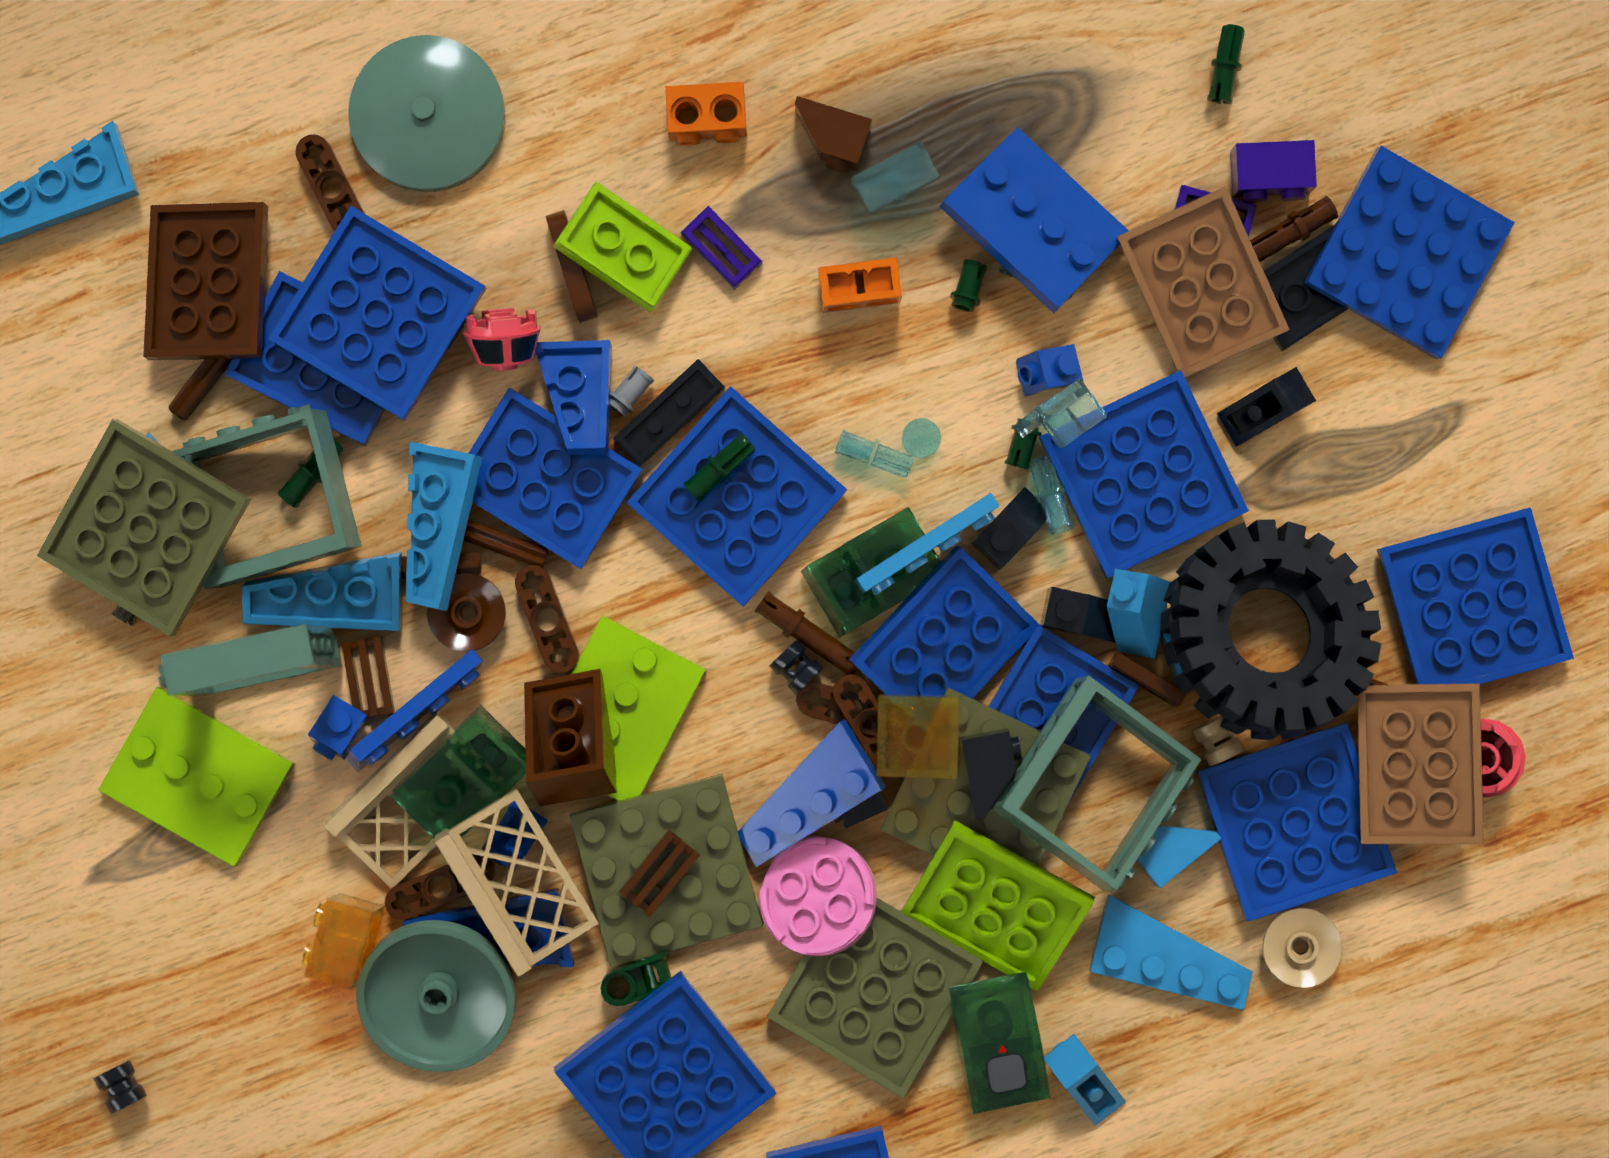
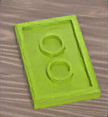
(622, 247)

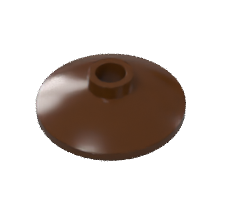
(478, 632)

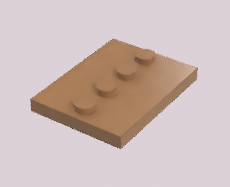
(1203, 282)
(1420, 764)

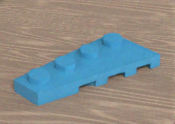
(76, 184)
(441, 505)
(942, 536)
(333, 596)
(1154, 955)

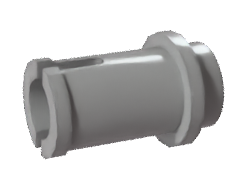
(630, 391)

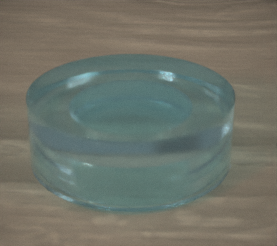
(921, 438)

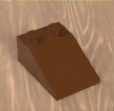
(568, 738)

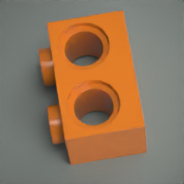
(706, 101)
(860, 285)

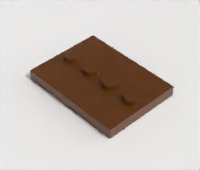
(206, 281)

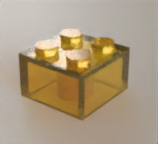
(919, 736)
(343, 940)

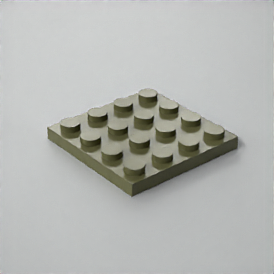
(143, 527)
(929, 806)
(706, 903)
(878, 999)

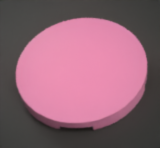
(818, 896)

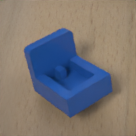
(1048, 369)
(336, 728)
(504, 843)

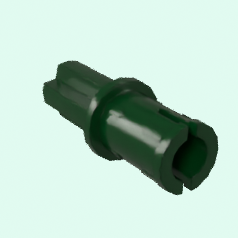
(1226, 64)
(719, 467)
(303, 479)

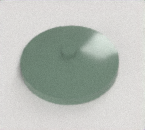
(427, 113)
(436, 995)

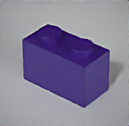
(1273, 169)

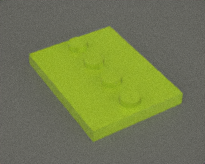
(644, 697)
(196, 776)
(997, 904)

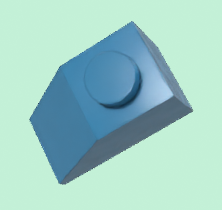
(1136, 611)
(1174, 851)
(1084, 1079)

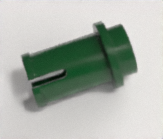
(968, 286)
(1022, 445)

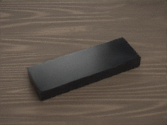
(669, 413)

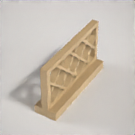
(380, 785)
(486, 900)

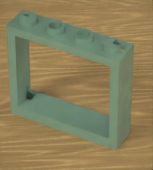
(265, 429)
(249, 660)
(1156, 810)

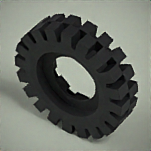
(1334, 608)

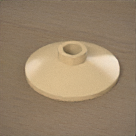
(1321, 952)

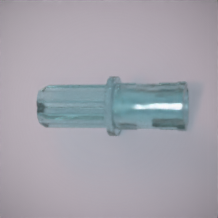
(874, 454)
(1050, 495)

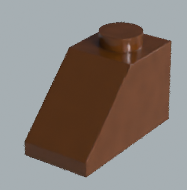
(834, 133)

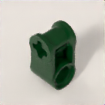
(640, 977)

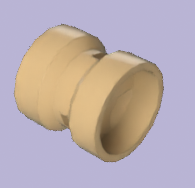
(1211, 733)

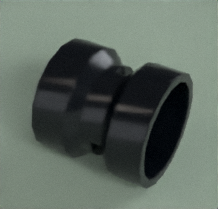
(802, 673)
(120, 1087)

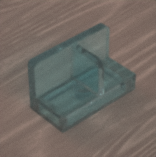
(895, 178)
(1064, 415)

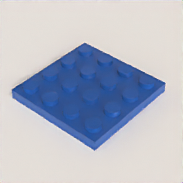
(1409, 252)
(377, 313)
(1146, 476)
(744, 523)
(1476, 602)
(1293, 822)
(665, 1076)

